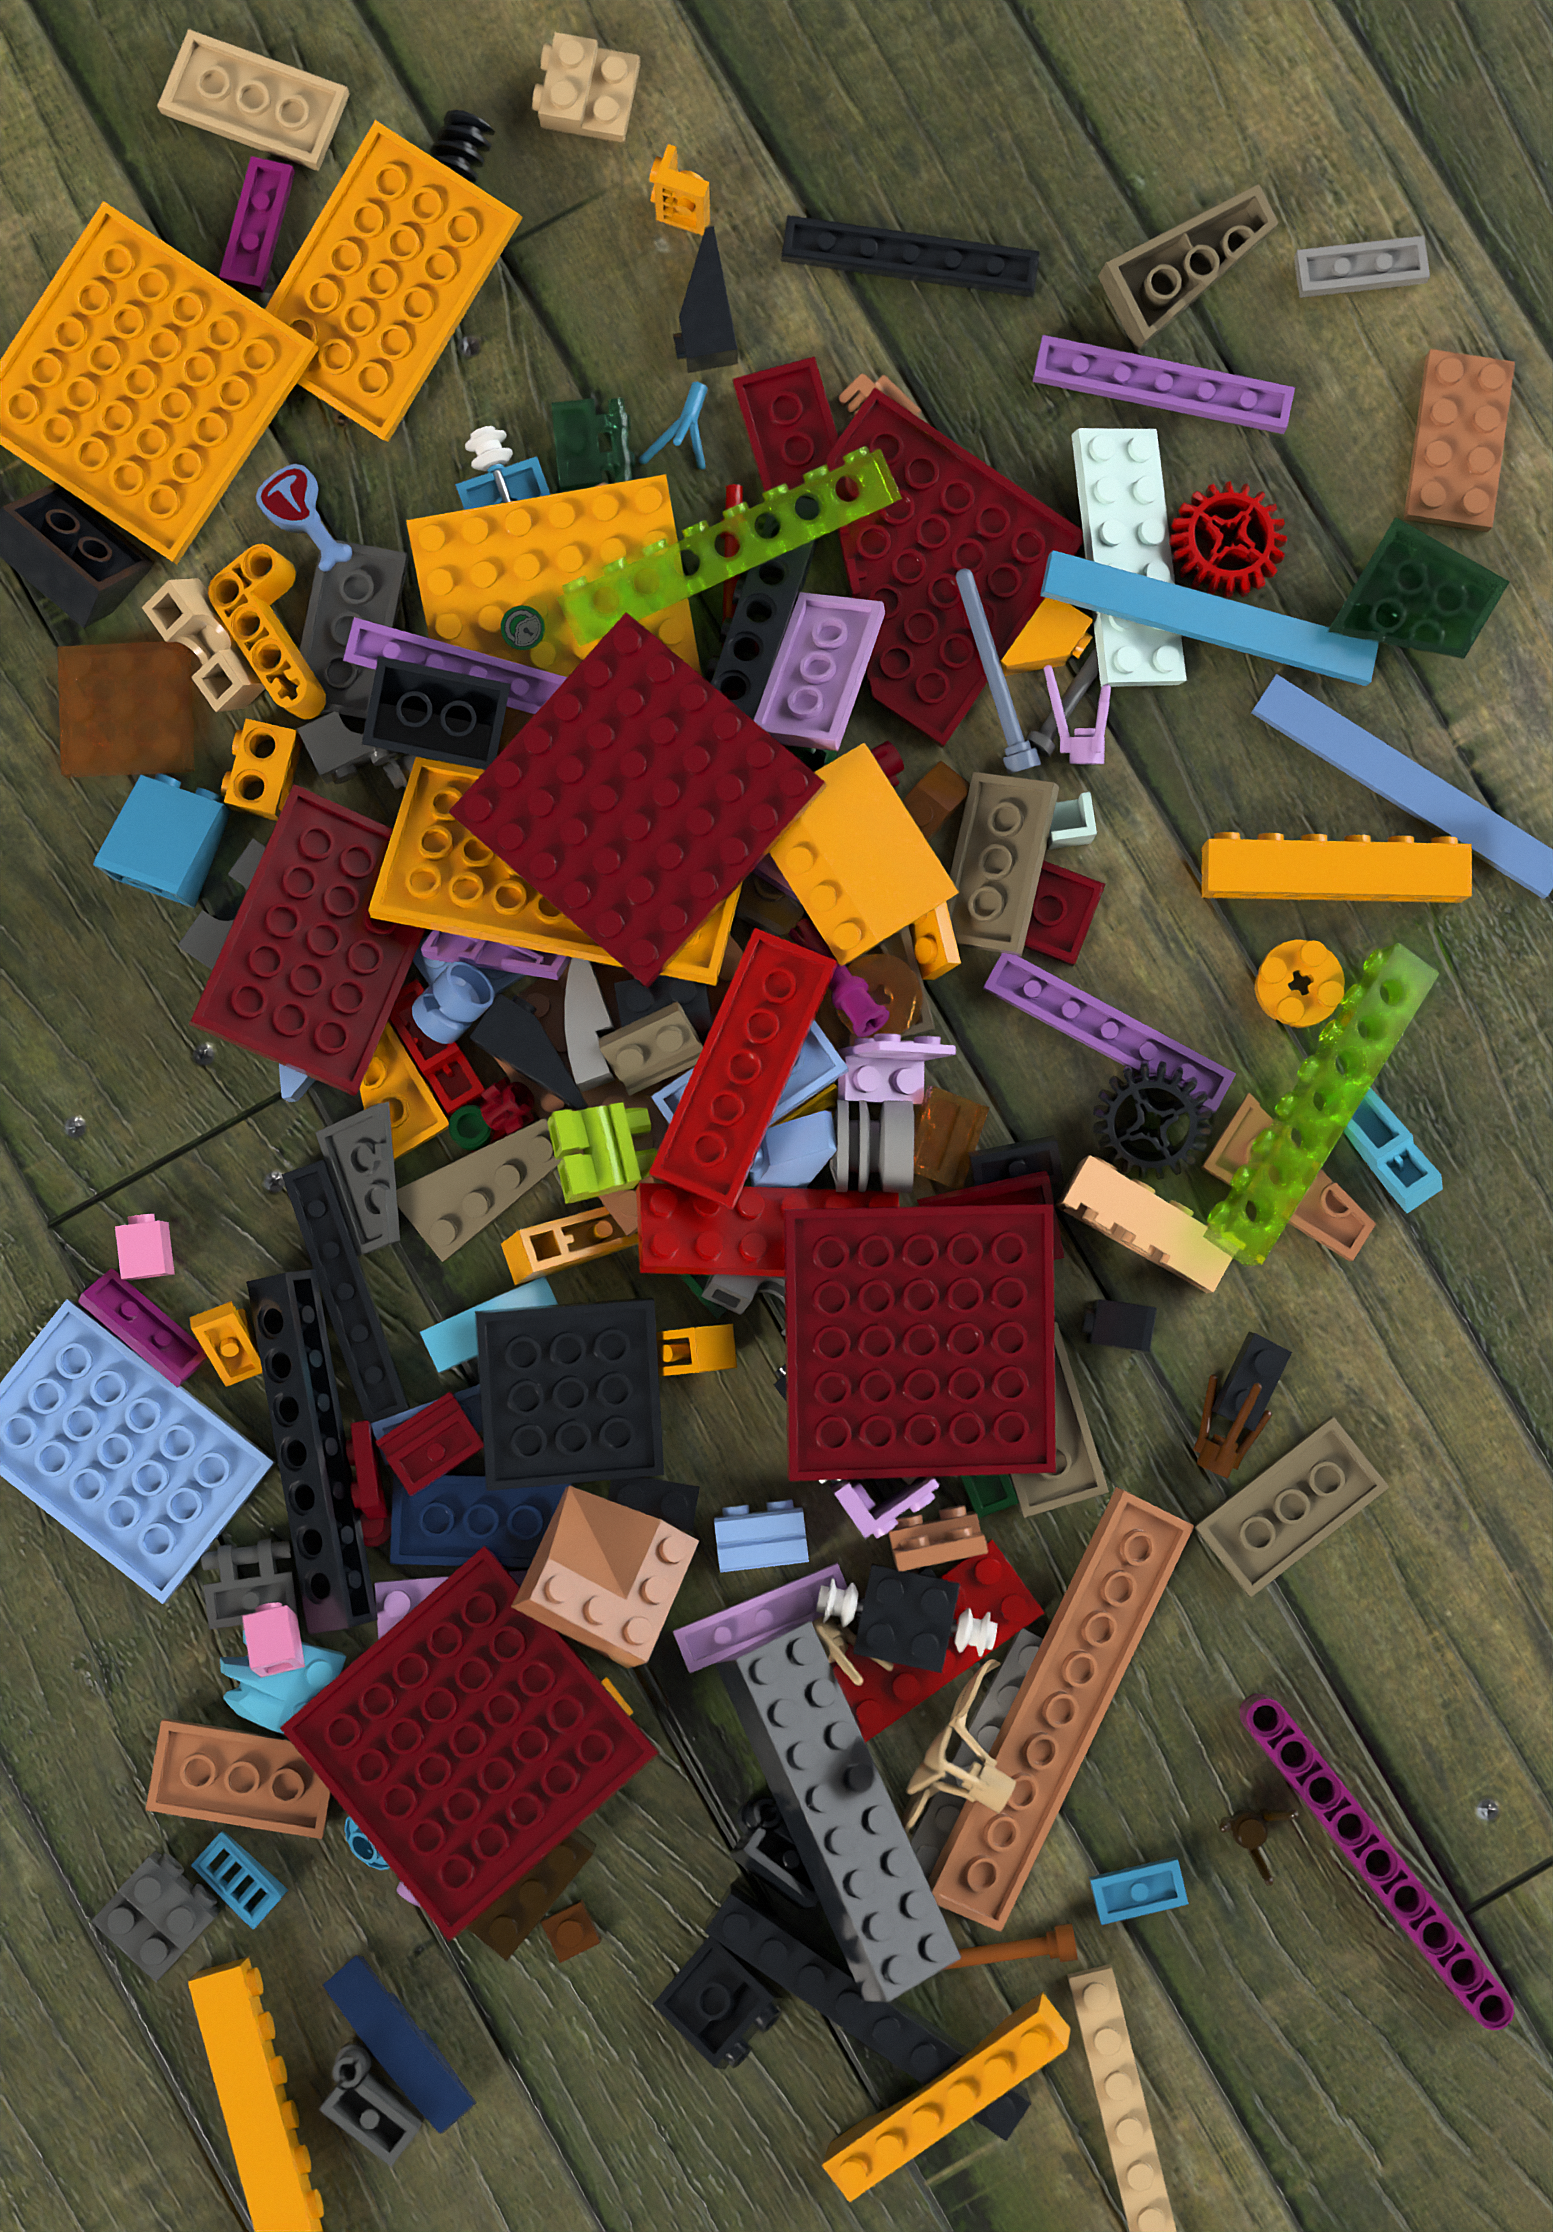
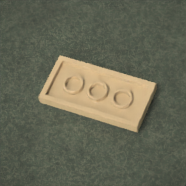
(253, 100)

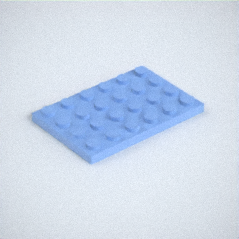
(121, 1452)

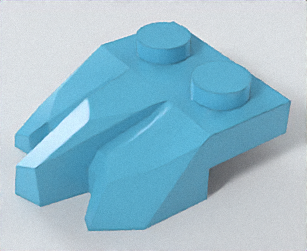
(278, 1697)

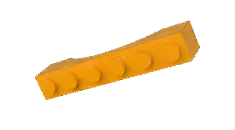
(993, 2067)

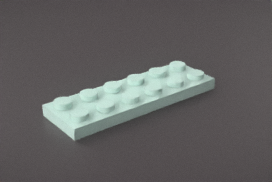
(1128, 531)

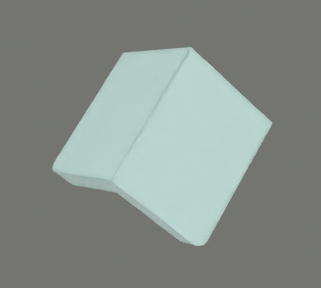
(1072, 823)

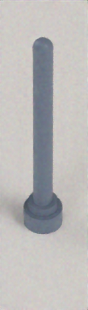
(1019, 752)

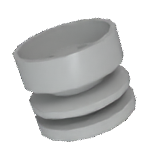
(875, 1146)

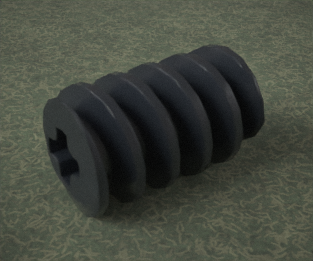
(460, 141)

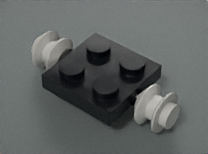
(906, 1618)

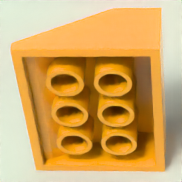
(860, 859)

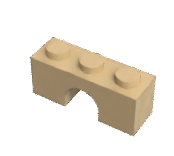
(187, 616)

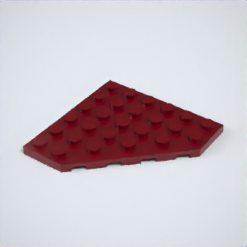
(908, 557)

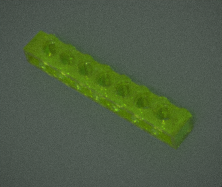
(875, 492)
(1407, 984)

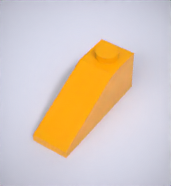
(563, 1244)

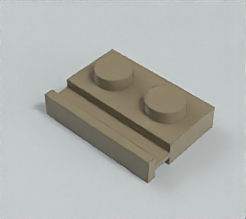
(652, 1048)

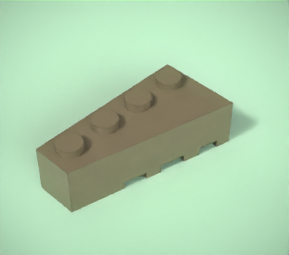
(1175, 268)

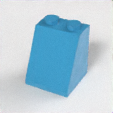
(164, 839)

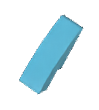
(1392, 1153)
(455, 1338)

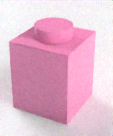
(144, 1248)
(273, 1640)

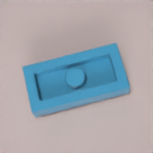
(1138, 1890)

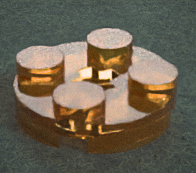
(899, 983)

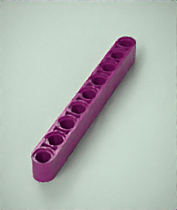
(1390, 1876)

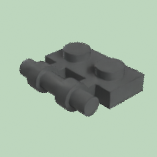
(237, 1597)

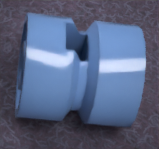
(453, 1002)

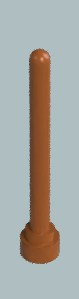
(1057, 1943)

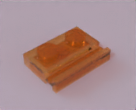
(944, 1135)

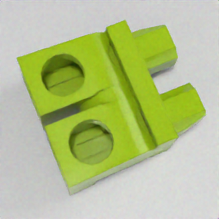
(608, 1150)

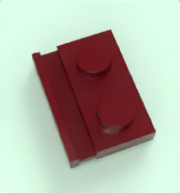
(431, 1443)

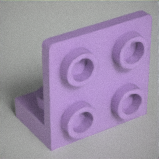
(888, 1068)
(882, 1517)

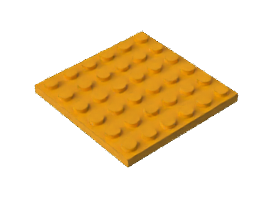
(144, 382)
(523, 551)

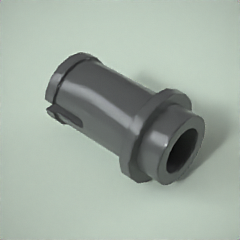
(400, 770)

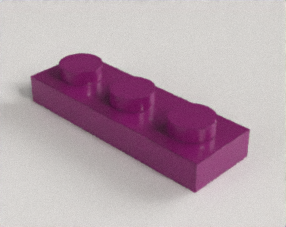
(257, 224)
(143, 1327)

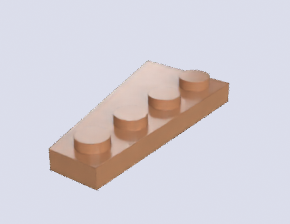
(1324, 1211)

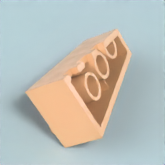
(1143, 1222)

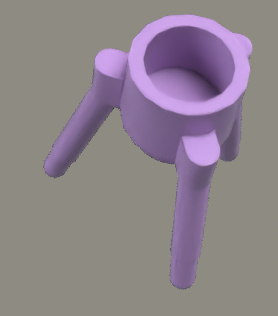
(1088, 744)

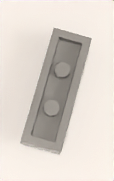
(1361, 266)

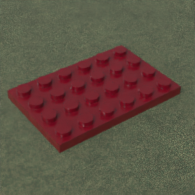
(304, 960)

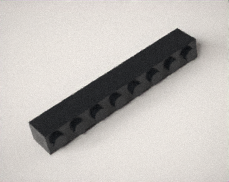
(831, 1989)

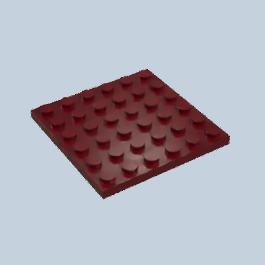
(637, 799)
(919, 1341)
(468, 1743)

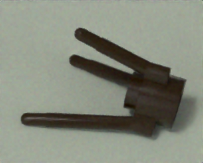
(1251, 1831)

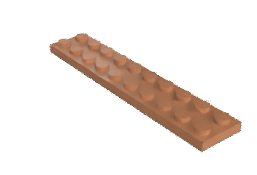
(1060, 1707)

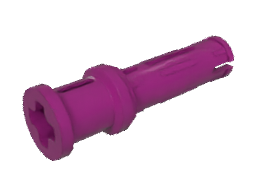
(849, 991)

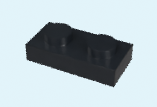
(1016, 1160)
(1256, 1362)
(658, 1498)

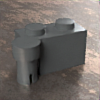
(369, 2106)

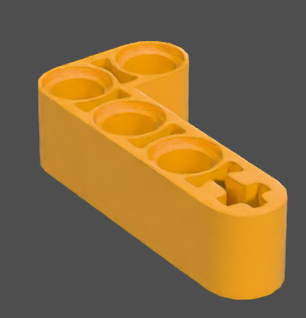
(271, 639)

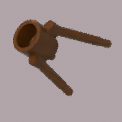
(1221, 1453)

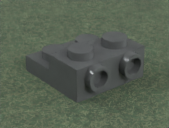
(157, 1914)

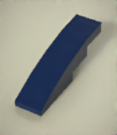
(399, 2044)

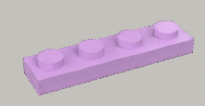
(754, 1619)

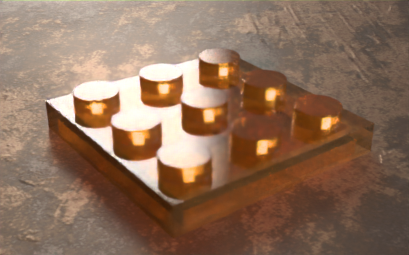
(125, 709)

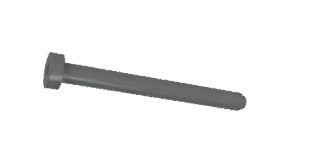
(1043, 738)

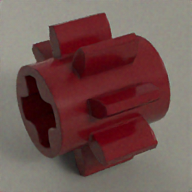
(507, 1106)

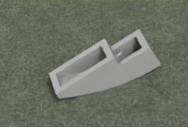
(585, 1022)

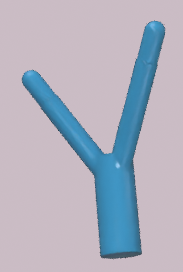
(680, 427)

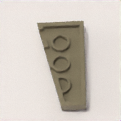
(477, 1189)

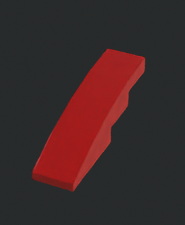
(442, 1064)

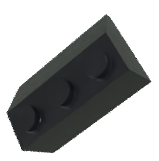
(70, 553)
(435, 713)

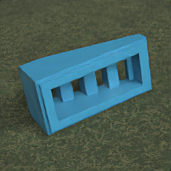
(239, 1903)

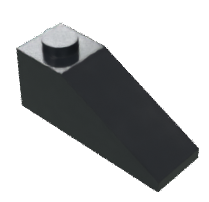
(705, 317)
(520, 1041)

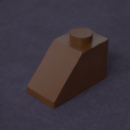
(936, 799)

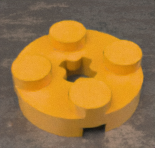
(1292, 1007)

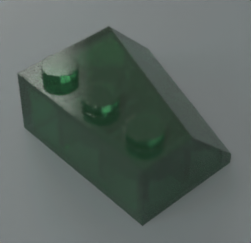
(1419, 595)

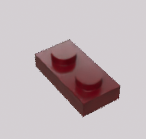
(364, 1453)

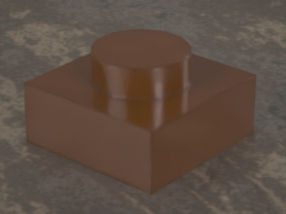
(571, 1931)

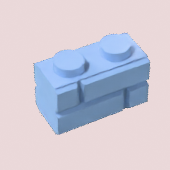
(760, 1537)

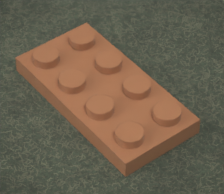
(1459, 440)
(236, 1780)

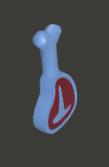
(290, 502)

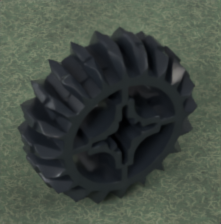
(1168, 1110)

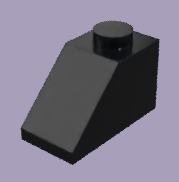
(1119, 1325)

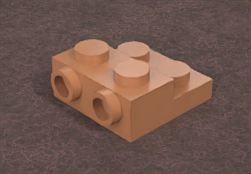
(937, 1540)

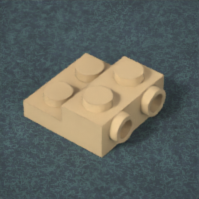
(586, 88)

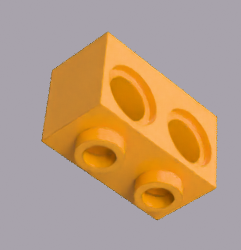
(274, 771)

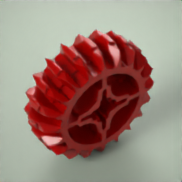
(1240, 551)

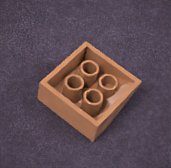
(606, 1576)

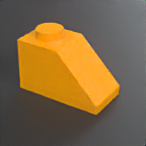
(1048, 638)
(696, 1350)

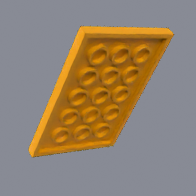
(389, 277)

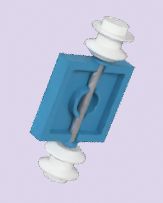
(501, 483)

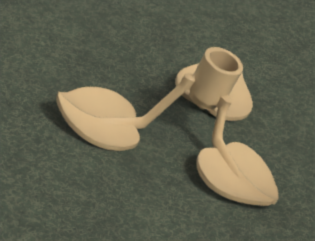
(980, 1781)

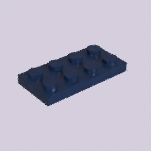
(459, 1517)

